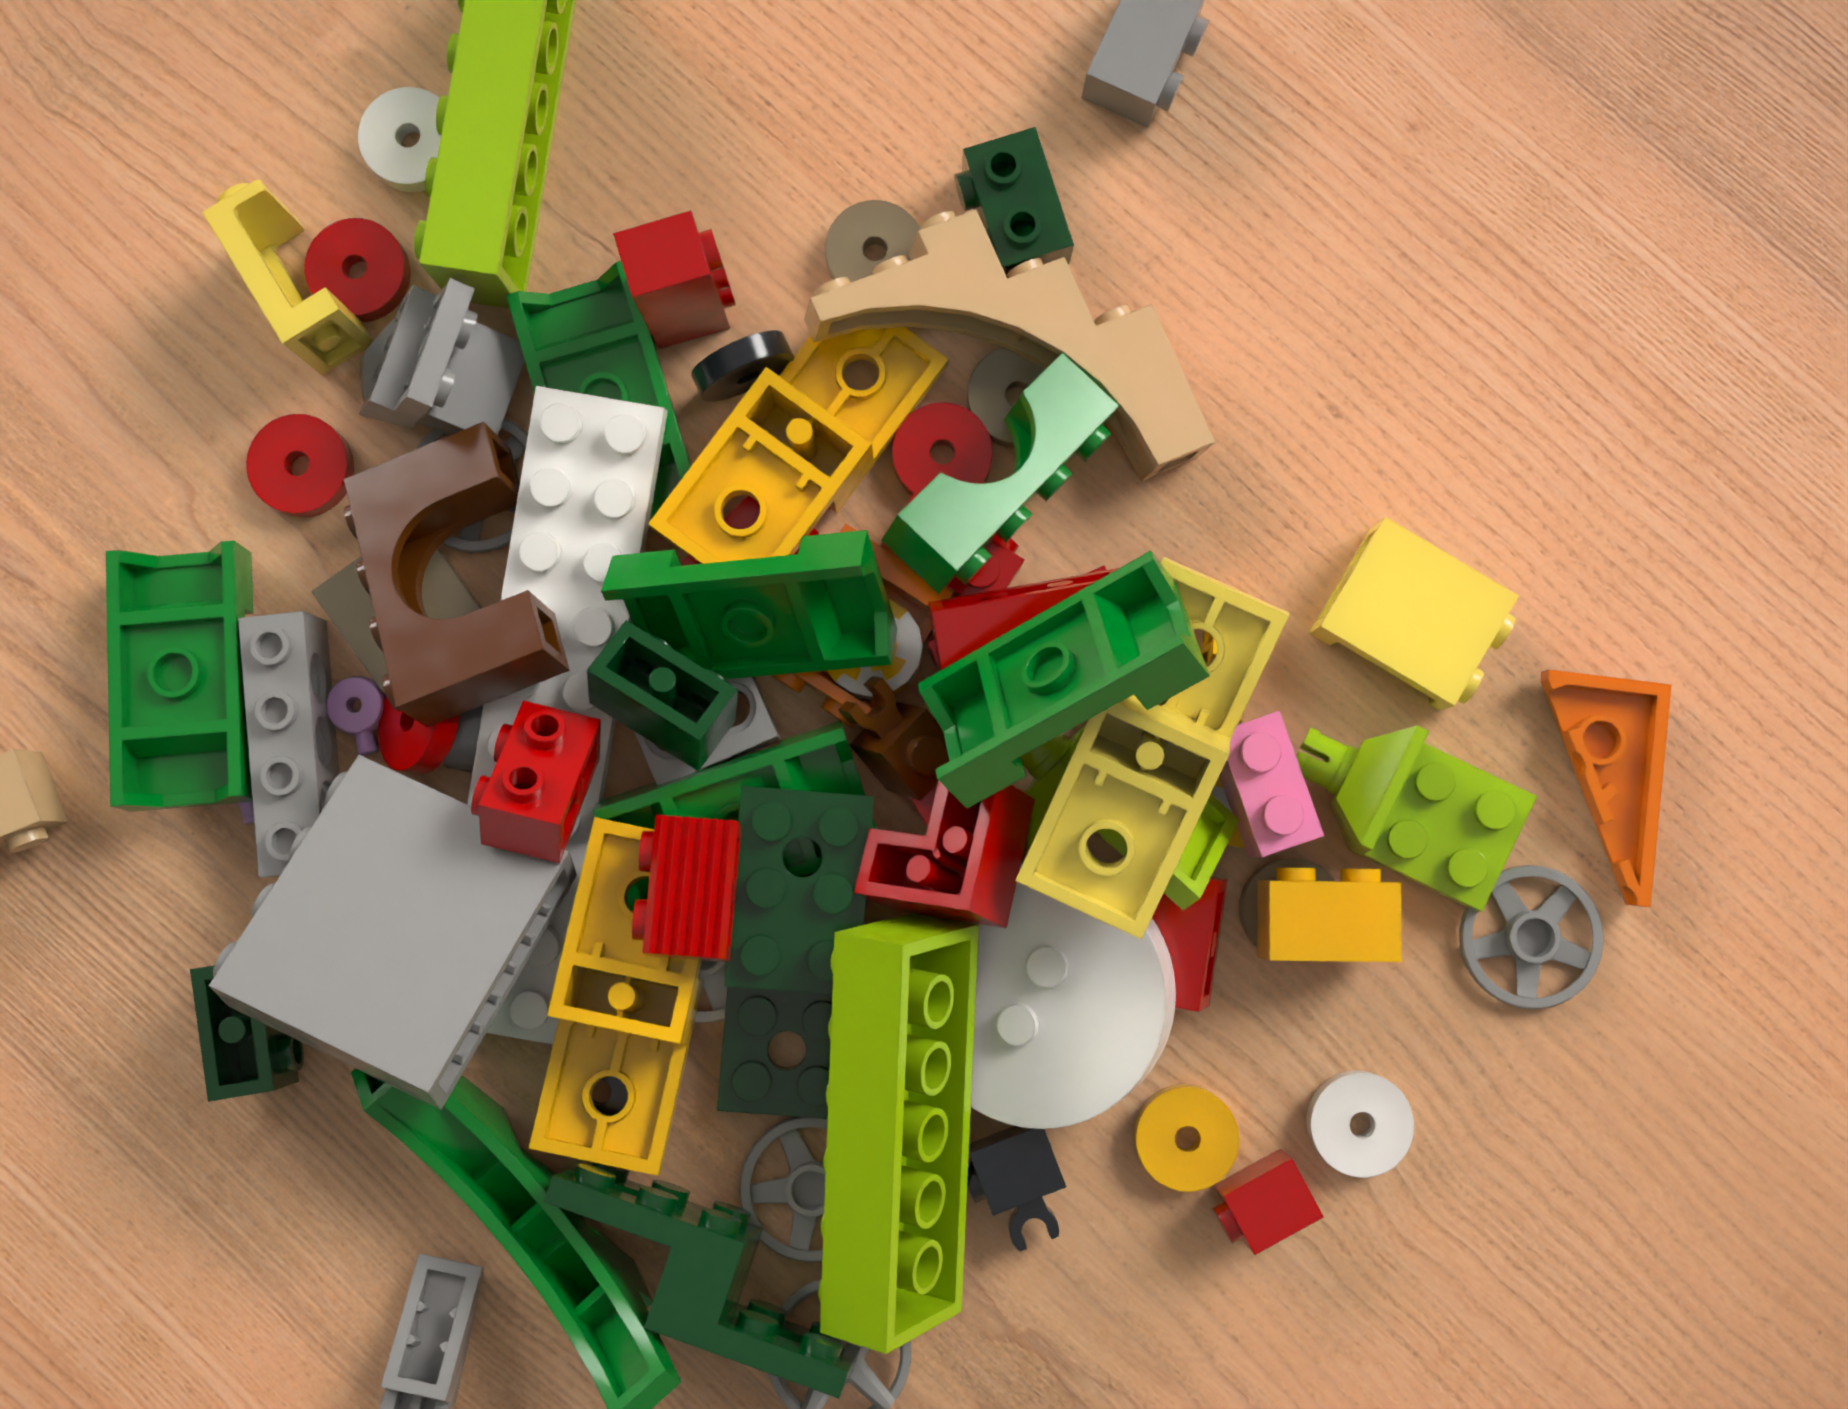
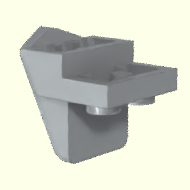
(439, 365)

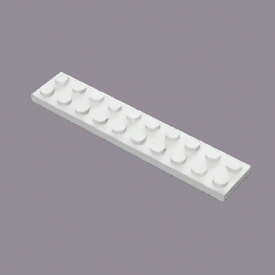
(577, 505)

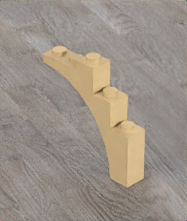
(1036, 313)

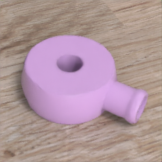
(360, 723)

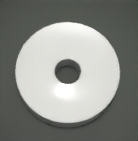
(385, 126)
(1389, 1127)

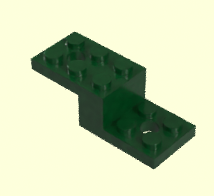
(785, 944)
(706, 1276)

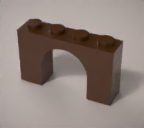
(400, 520)

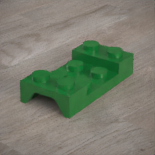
(600, 346)
(765, 612)
(1060, 670)
(177, 678)
(805, 762)

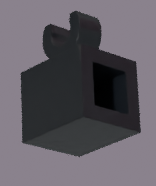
(1016, 1172)

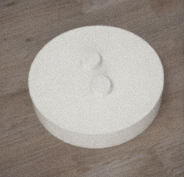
(1065, 1013)

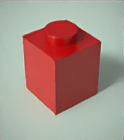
(1265, 1202)

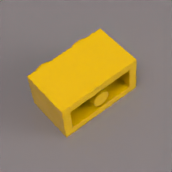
(1329, 919)

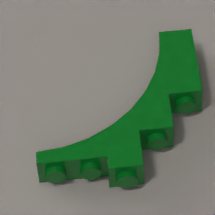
(574, 1268)

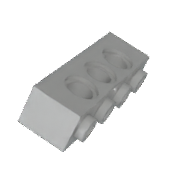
(287, 728)

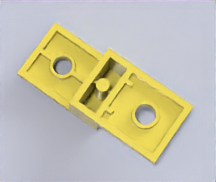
(1152, 767)

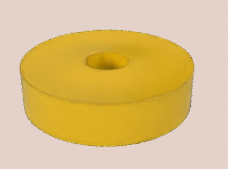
(1204, 1161)

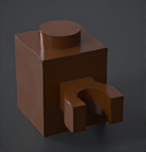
(898, 741)

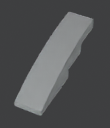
(432, 1335)

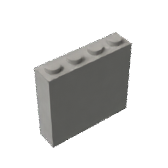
(392, 932)

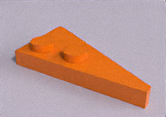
(1618, 753)

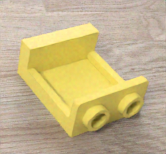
(251, 228)
(1417, 613)

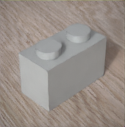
(1139, 56)

